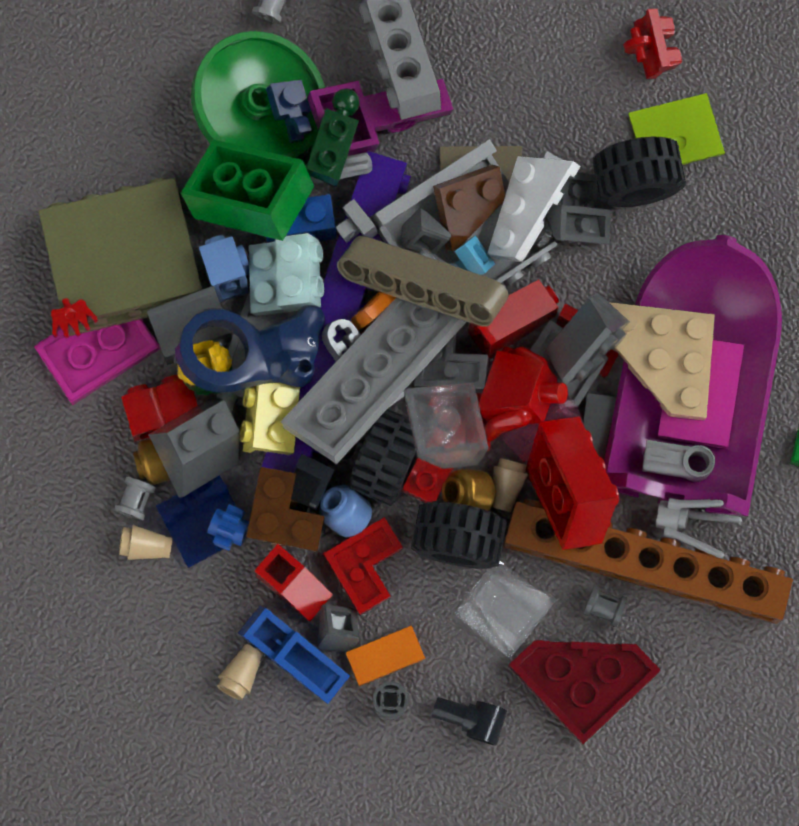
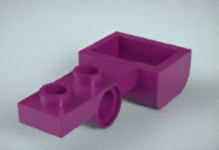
(373, 114)

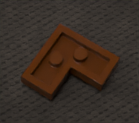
(274, 520)

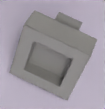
(356, 223)

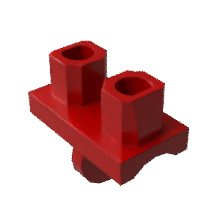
(649, 44)

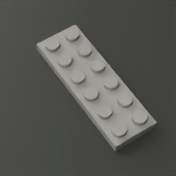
(369, 377)

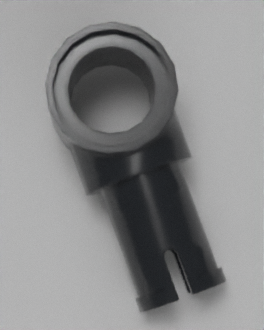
(479, 720)

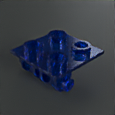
(190, 518)

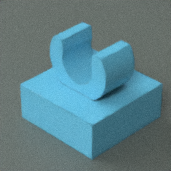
(474, 257)

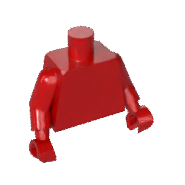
(518, 392)

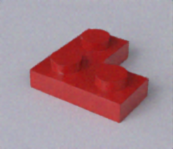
(355, 562)

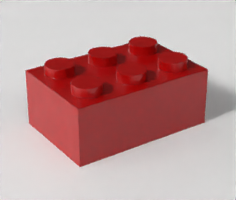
(572, 482)

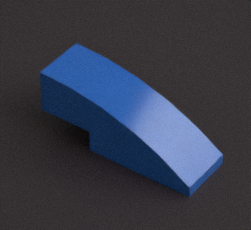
(293, 654)

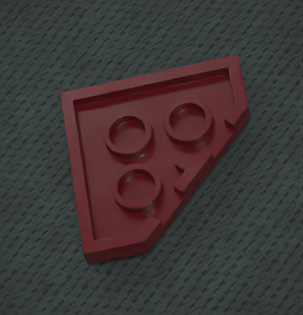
(584, 680)

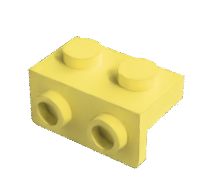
(265, 410)

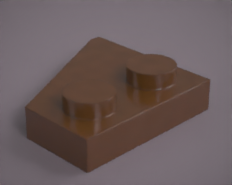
(468, 202)

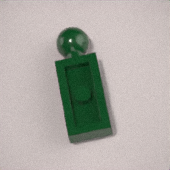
(334, 138)

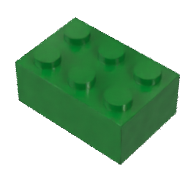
(248, 189)

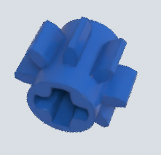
(228, 527)

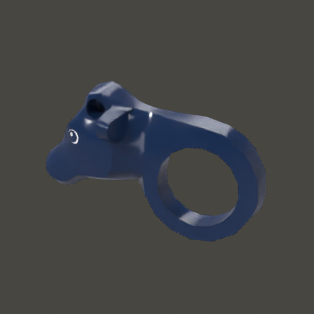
(272, 355)

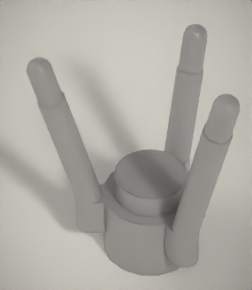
(675, 514)

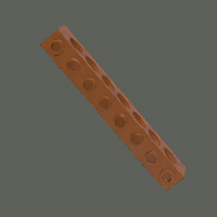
(773, 585)

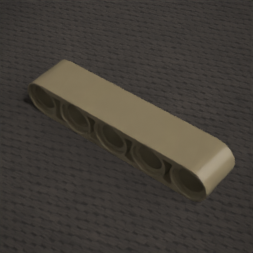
(423, 281)

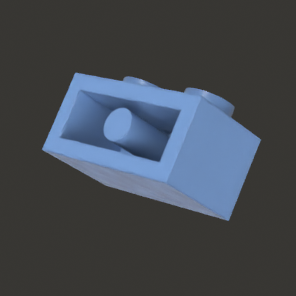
(225, 267)

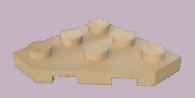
(670, 356)

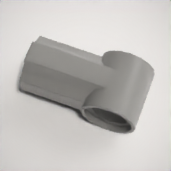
(673, 460)

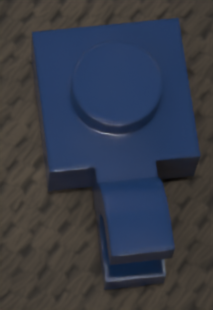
(290, 104)

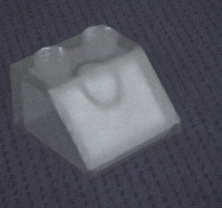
(447, 424)

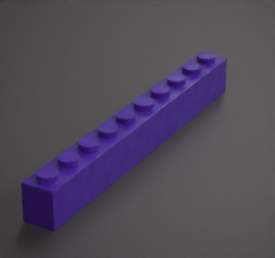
(342, 297)

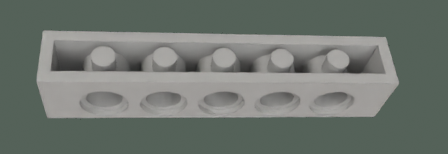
(413, 95)

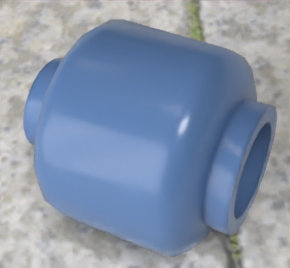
(345, 510)

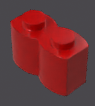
(156, 406)

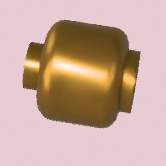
(149, 463)
(469, 488)

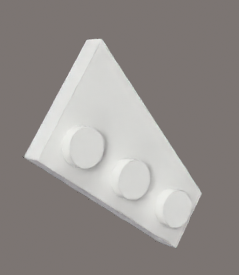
(529, 196)

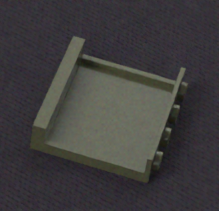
(121, 252)

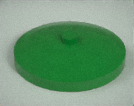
(232, 94)

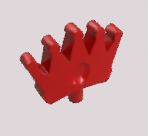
(71, 317)

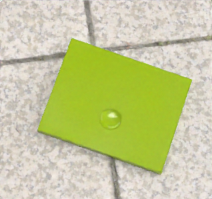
(685, 121)

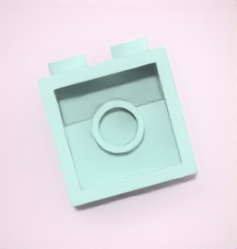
(285, 275)

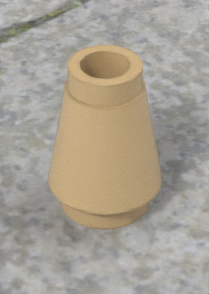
(508, 482)
(143, 544)
(240, 673)

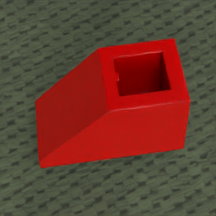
(293, 582)

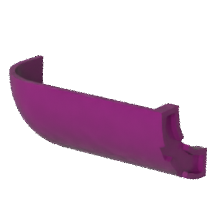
(742, 294)

